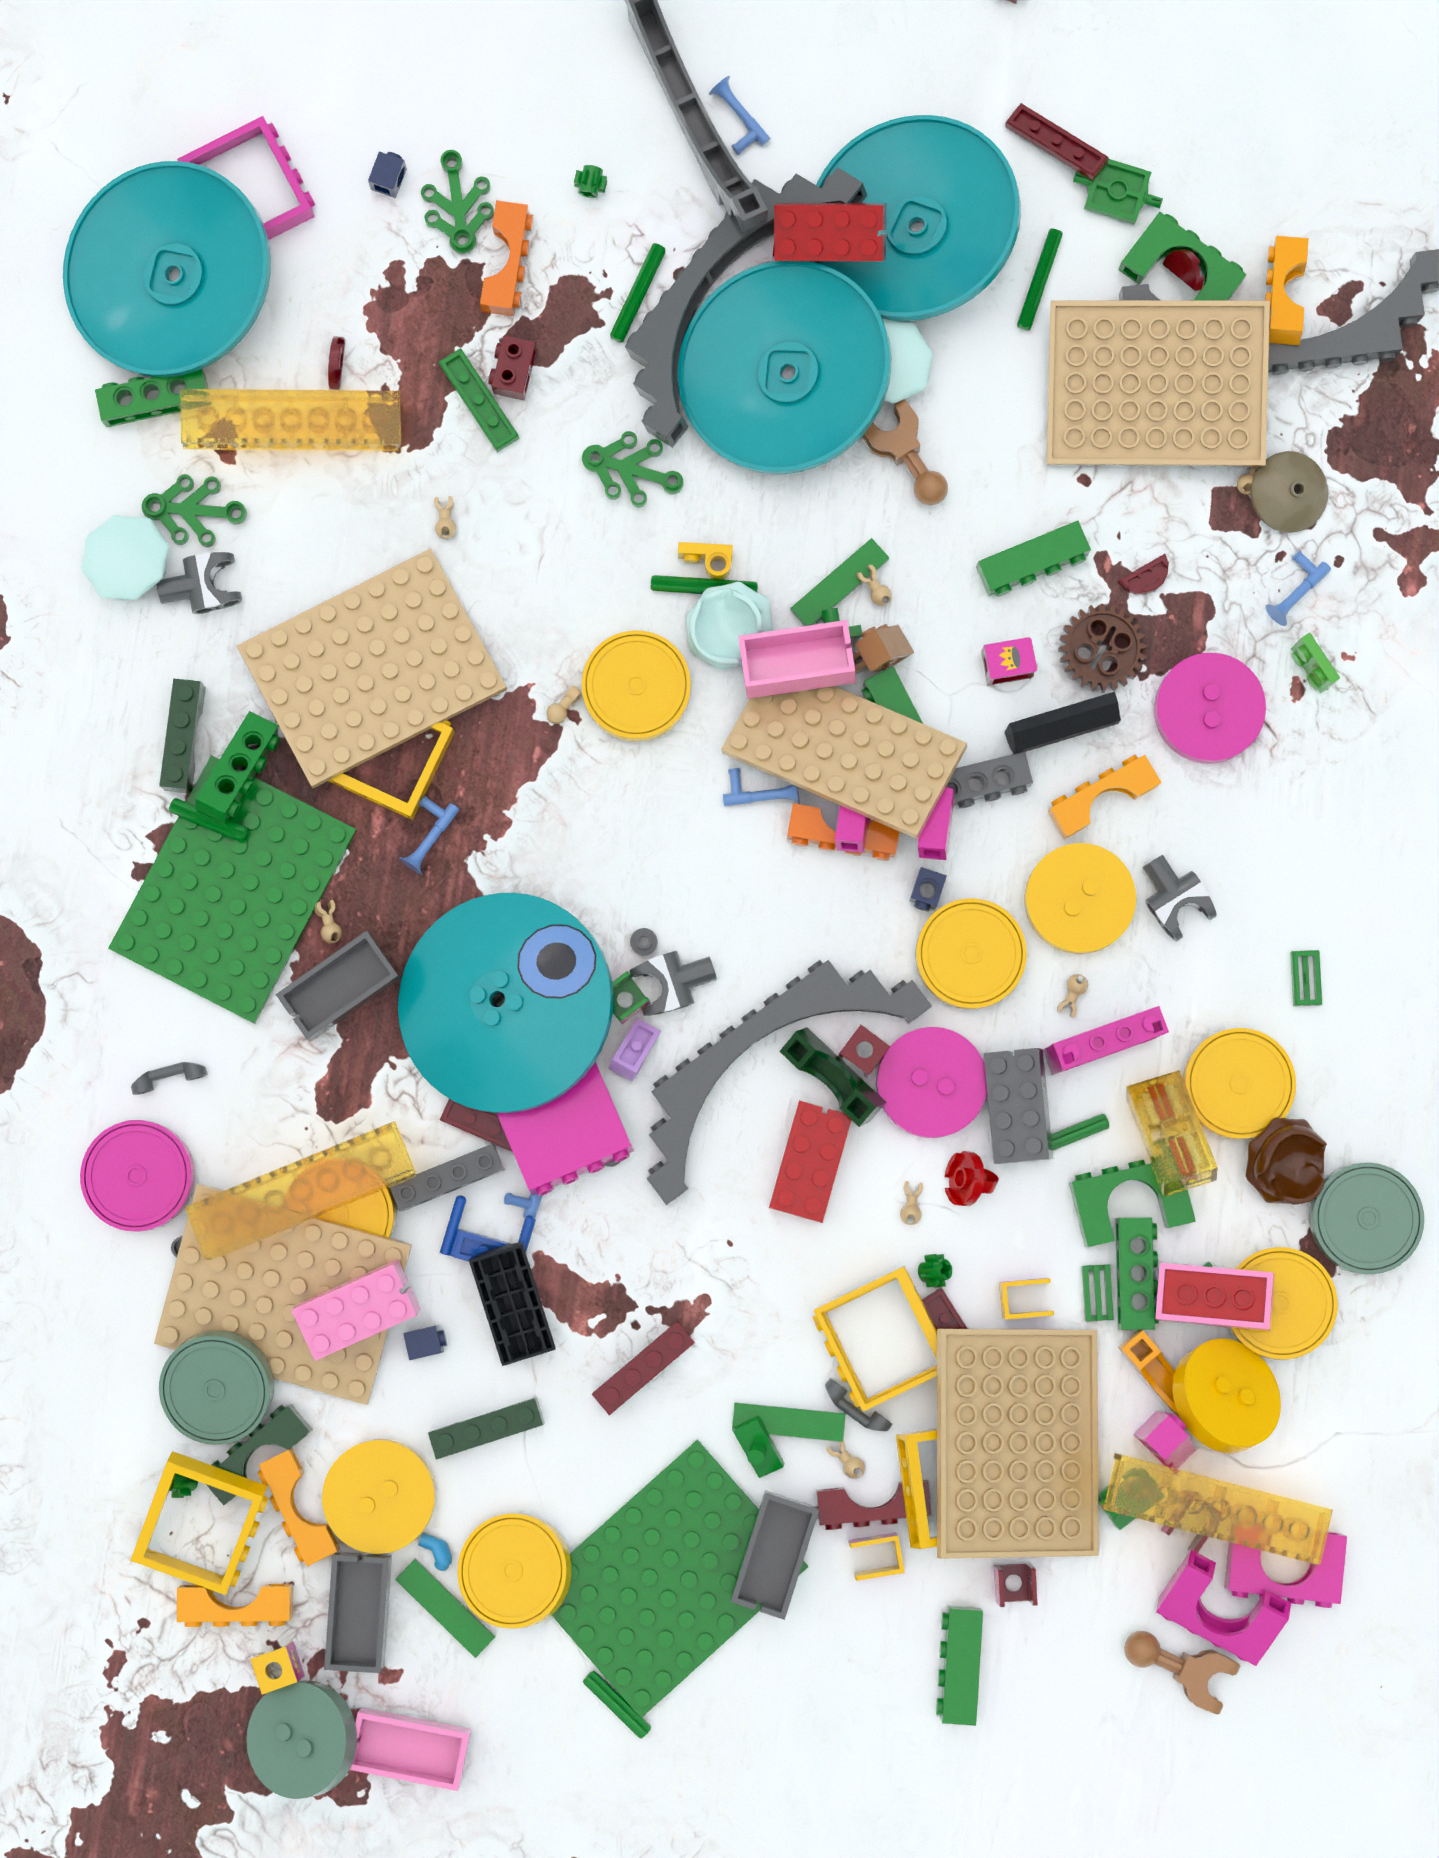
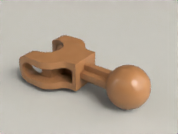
(903, 446)
(1190, 1670)

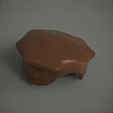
(1287, 1162)

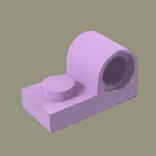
(634, 1050)

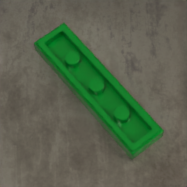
(478, 400)
(839, 583)
(793, 1421)
(445, 1608)

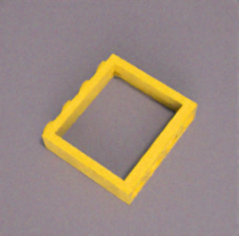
(405, 809)
(836, 1348)
(216, 1478)
(913, 1487)

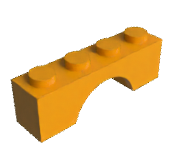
(1288, 262)
(1133, 779)
(1151, 1365)
(312, 1539)
(200, 1605)

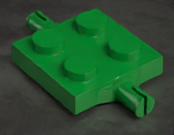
(1119, 191)

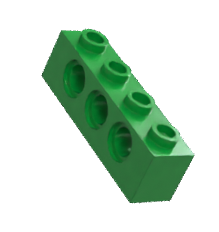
(141, 408)
(251, 731)
(1126, 1259)

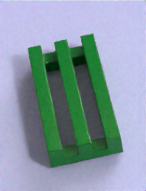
(1305, 973)
(1108, 1292)

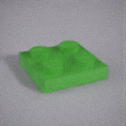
(1316, 664)

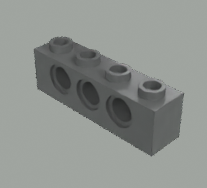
(1013, 765)
(447, 1177)

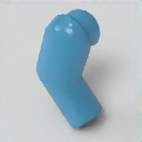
(439, 1549)

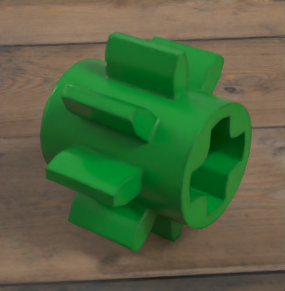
(590, 181)
(935, 1270)
(182, 1486)

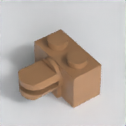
(881, 648)

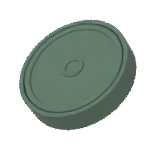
(1367, 1218)
(216, 1387)
(301, 1739)

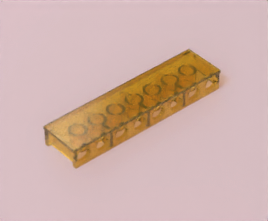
(290, 419)
(300, 1191)
(1217, 1509)

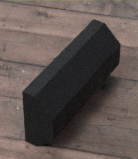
(1063, 723)
(512, 1303)

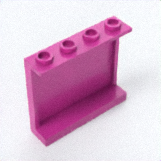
(567, 1135)

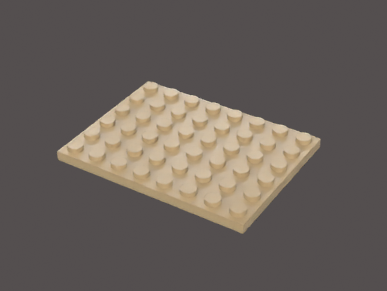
(1158, 383)
(371, 668)
(263, 1282)
(1017, 1443)

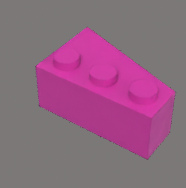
(1166, 1439)

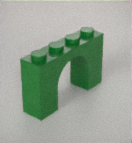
(1163, 237)
(1092, 1196)

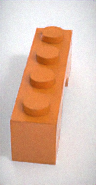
(501, 290)
(808, 826)

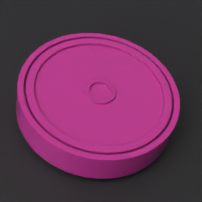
(1209, 708)
(932, 1082)
(137, 1175)

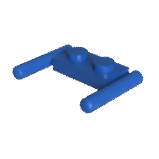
(466, 1244)

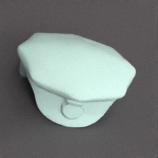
(909, 360)
(125, 557)
(720, 618)

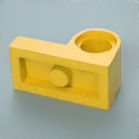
(709, 552)

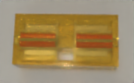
(1171, 1133)

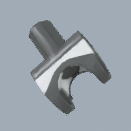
(199, 584)
(1174, 894)
(675, 980)

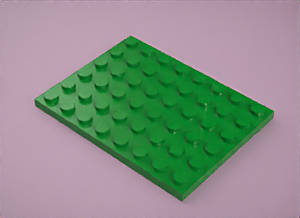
(233, 910)
(660, 1579)

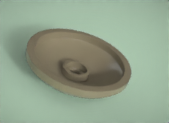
(1275, 497)

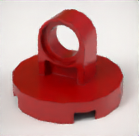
(968, 1179)

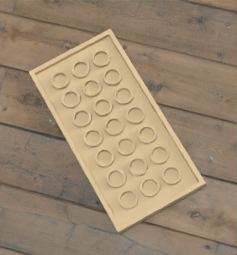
(848, 753)

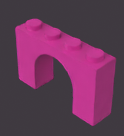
(932, 842)
(1319, 1583)
(1244, 1637)

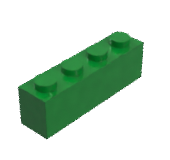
(1033, 558)
(890, 693)
(961, 1665)

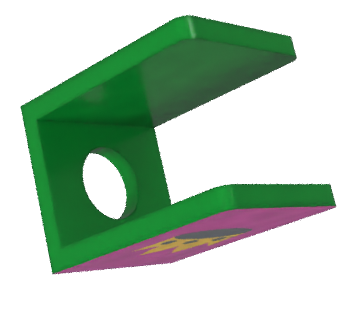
(626, 984)

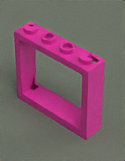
(244, 133)
(1105, 1040)

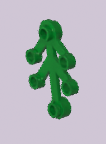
(458, 208)
(628, 468)
(189, 509)

